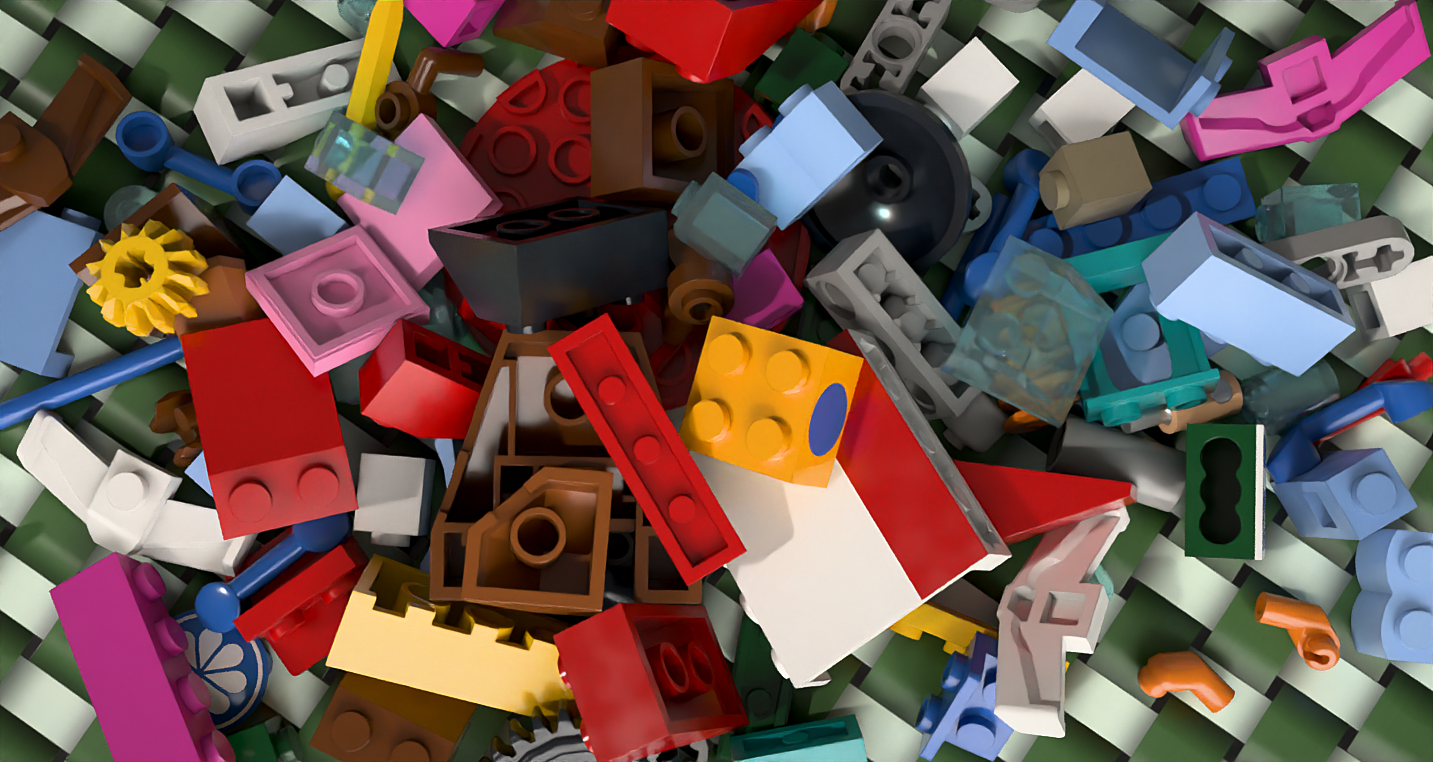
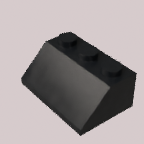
(555, 260)

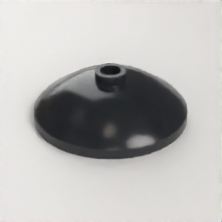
(921, 212)

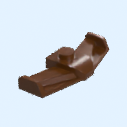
(45, 158)

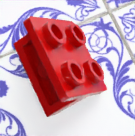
(304, 603)

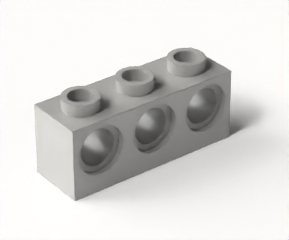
(878, 294)

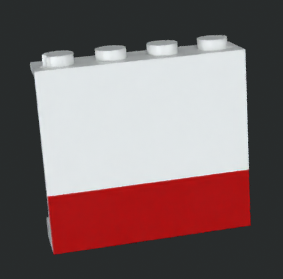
(868, 548)

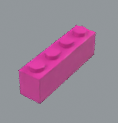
(137, 665)

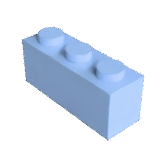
(1246, 295)

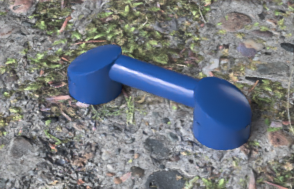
(151, 148)
(1022, 182)
(1295, 449)
(224, 601)

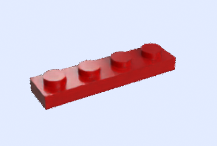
(646, 449)

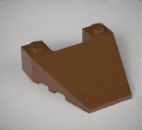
(532, 422)

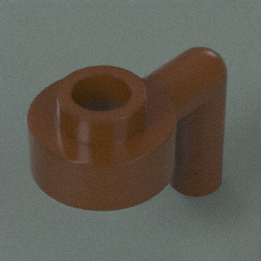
(408, 99)
(692, 297)

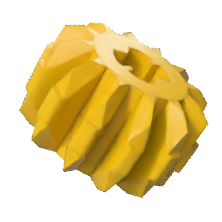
(122, 275)

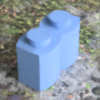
(807, 150)
(1396, 597)

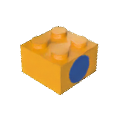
(769, 402)

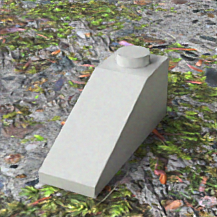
(277, 100)

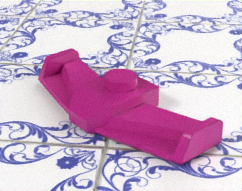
(1309, 89)

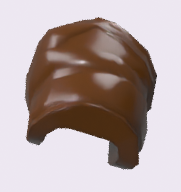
(177, 414)

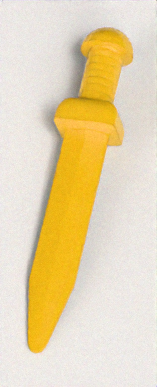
(373, 68)

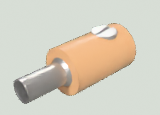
(1223, 402)

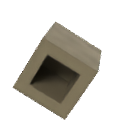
(1093, 180)

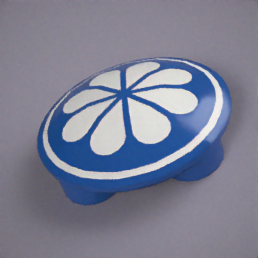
(229, 668)

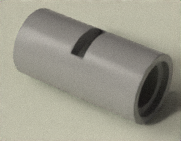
(1112, 454)

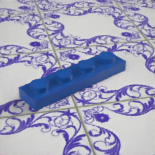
(1212, 190)

